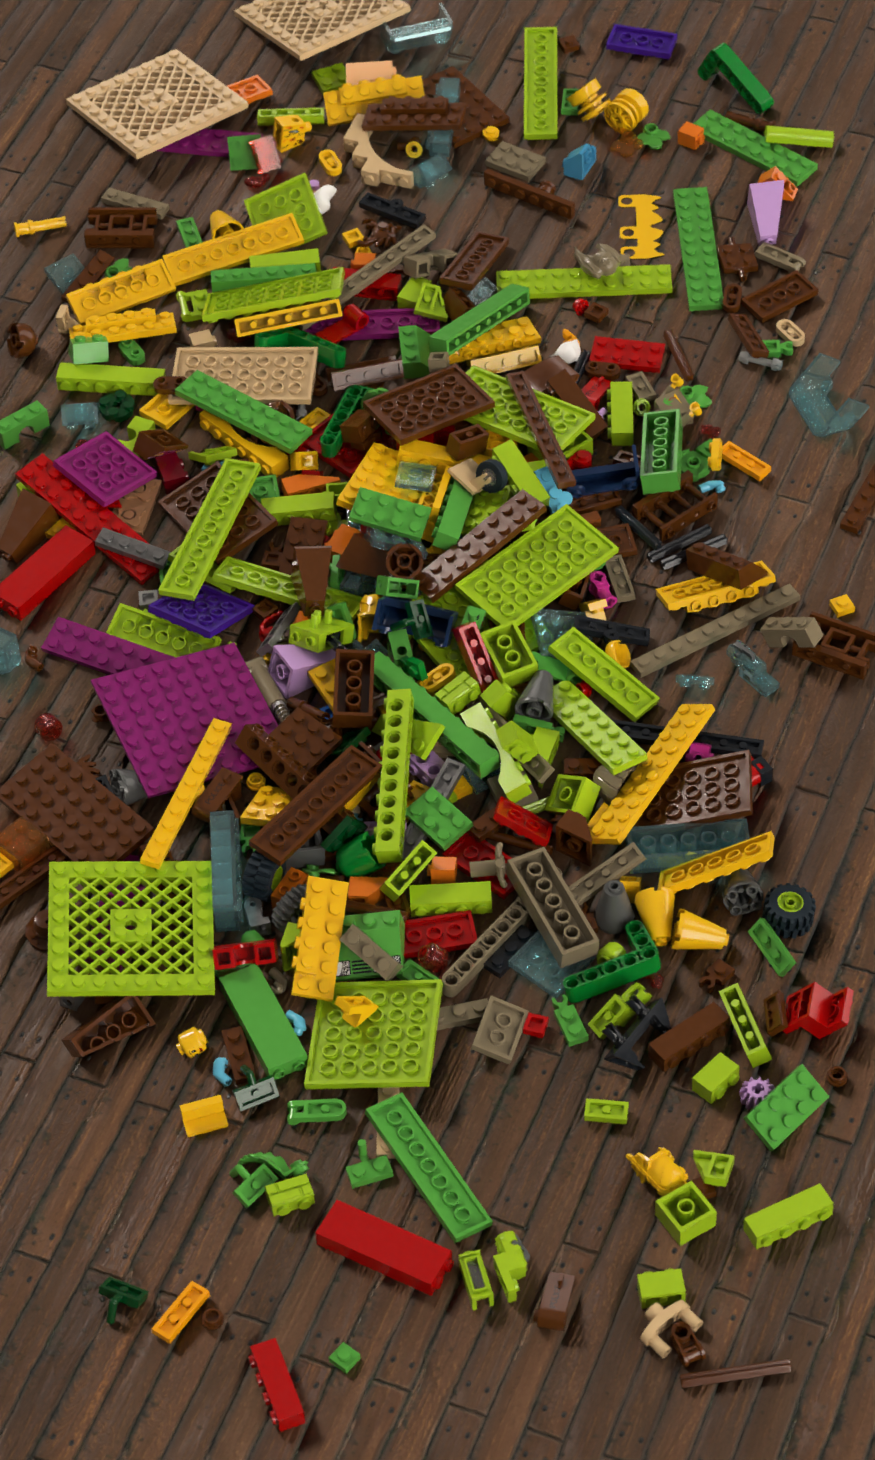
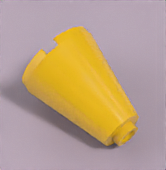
(223, 224)
(656, 913)
(697, 933)

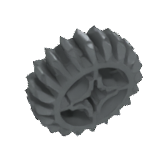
(288, 908)

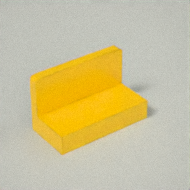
(203, 1116)

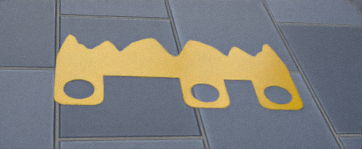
(643, 231)

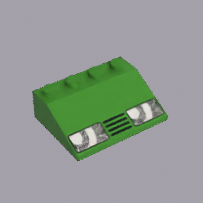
(385, 929)

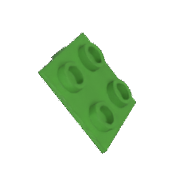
(240, 152)

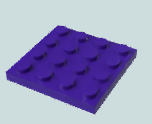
(206, 615)

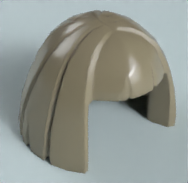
(610, 783)

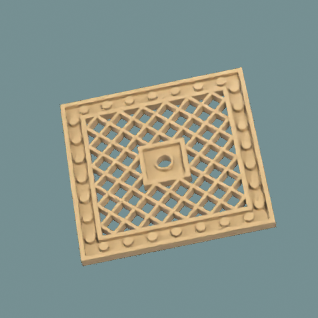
(317, 25)
(170, 85)

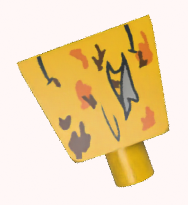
(290, 131)

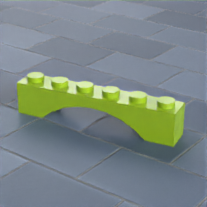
(510, 777)

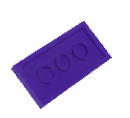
(642, 41)

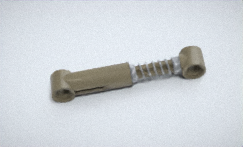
(268, 688)

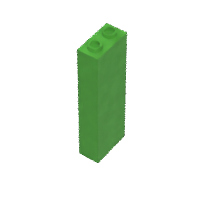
(263, 1022)

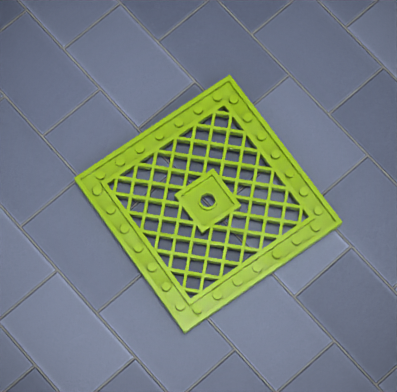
(68, 875)

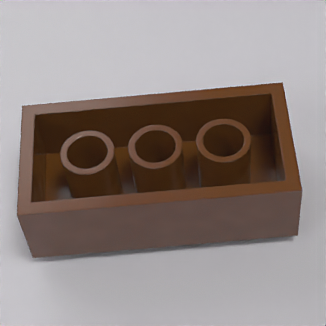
(353, 688)

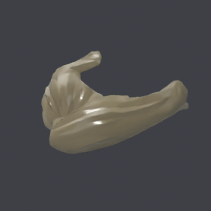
(602, 263)

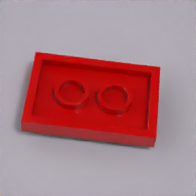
(522, 821)

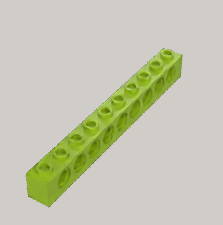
(394, 776)

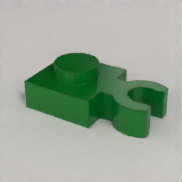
(414, 667)

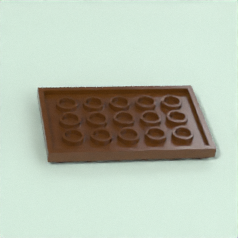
(479, 108)
(428, 404)
(187, 500)
(703, 792)

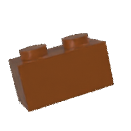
(593, 518)

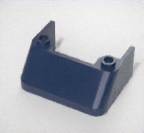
(606, 478)
(393, 609)

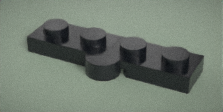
(392, 210)
(612, 631)

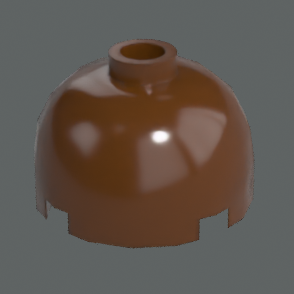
(22, 340)
(404, 561)

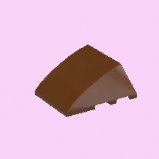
(546, 369)

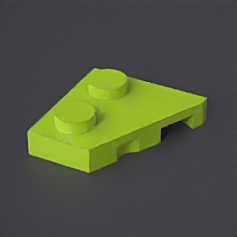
(431, 303)
(714, 1167)

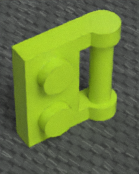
(198, 301)

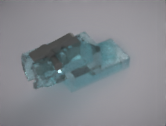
(752, 668)

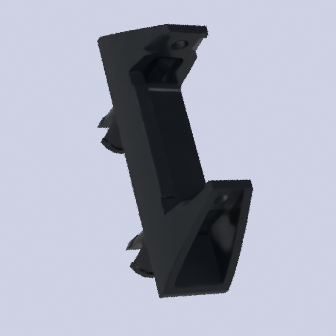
(654, 1015)

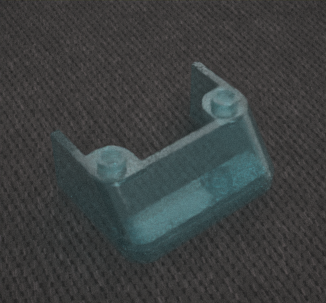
(418, 34)
(814, 406)

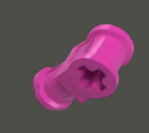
(600, 588)

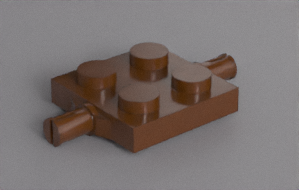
(737, 258)

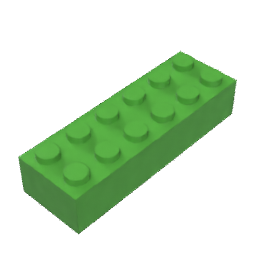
(661, 451)

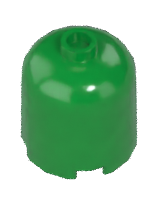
(357, 858)

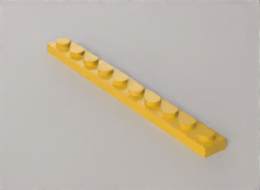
(185, 794)

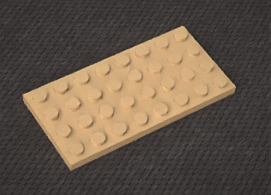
(259, 372)

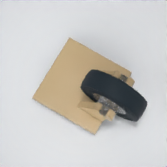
(486, 476)

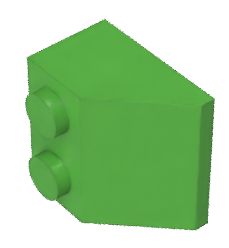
(89, 349)

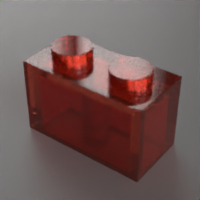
(265, 154)

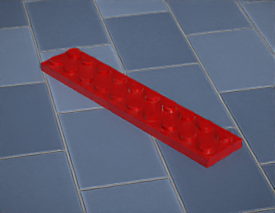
(81, 511)

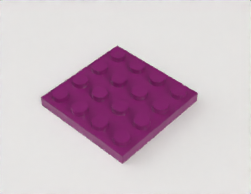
(105, 469)

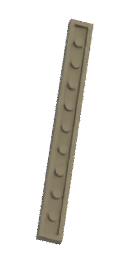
(382, 265)
(714, 630)

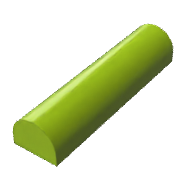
(314, 115)
(799, 136)

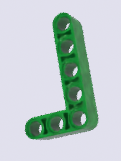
(725, 60)
(328, 352)
(332, 438)
(618, 971)

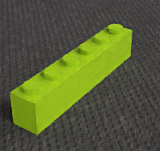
(107, 378)

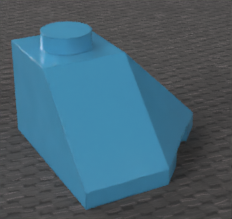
(579, 161)

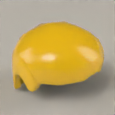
(619, 653)

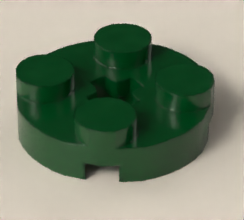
(118, 398)

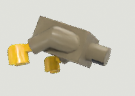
(674, 399)

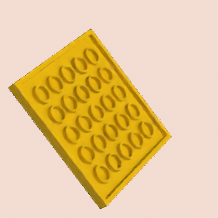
(378, 474)

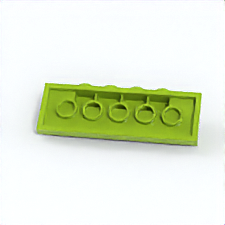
(157, 632)

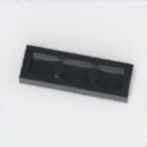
(498, 962)

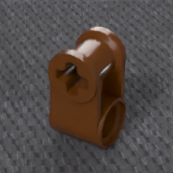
(687, 1347)

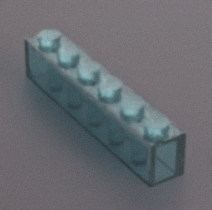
(441, 140)

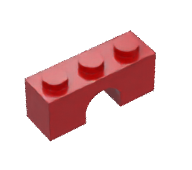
(245, 953)

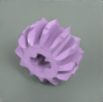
(754, 1092)

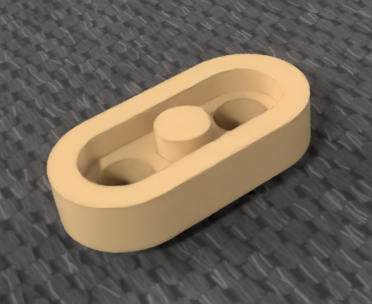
(790, 332)

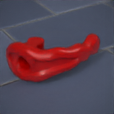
(264, 631)

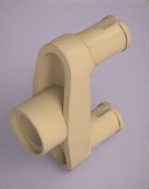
(661, 1319)

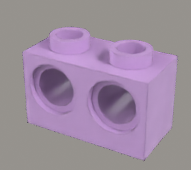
(426, 770)

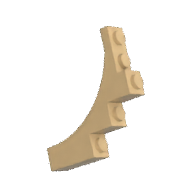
(372, 167)

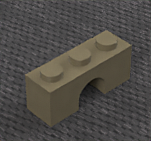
(421, 264)
(780, 630)
(371, 953)

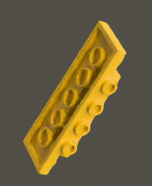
(351, 99)
(121, 291)
(127, 325)
(501, 338)
(707, 592)
(718, 863)
(319, 938)

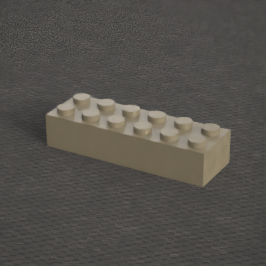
(552, 907)

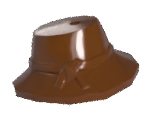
(37, 931)

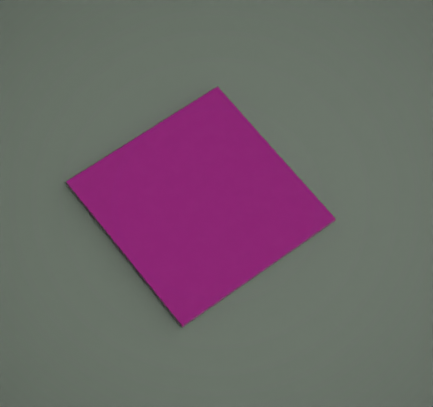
(168, 707)

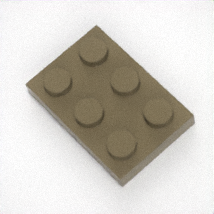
(515, 161)
(499, 1030)

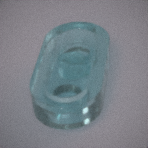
(686, 680)

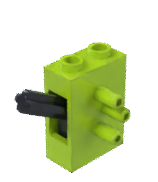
(321, 632)

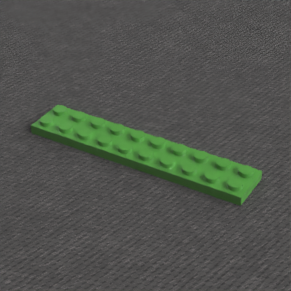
(698, 249)

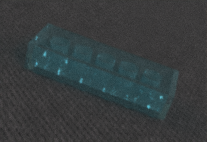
(678, 843)
(226, 871)

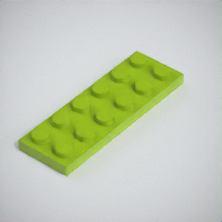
(603, 674)

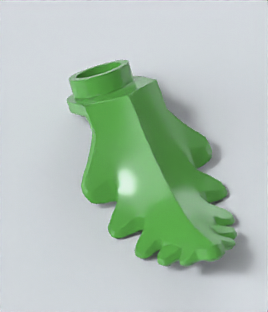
(277, 1164)

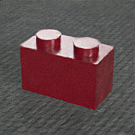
(171, 471)

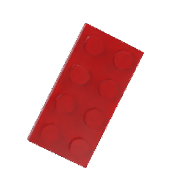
(629, 353)
(469, 850)
(449, 931)

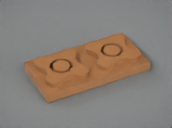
(138, 506)

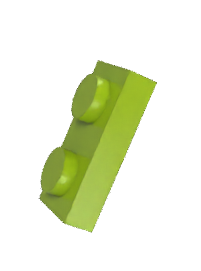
(606, 1111)

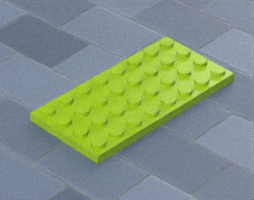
(273, 294)
(507, 419)
(537, 567)

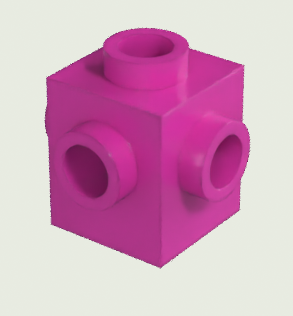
(701, 749)

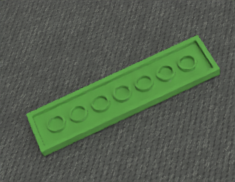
(753, 147)
(243, 411)
(428, 1167)

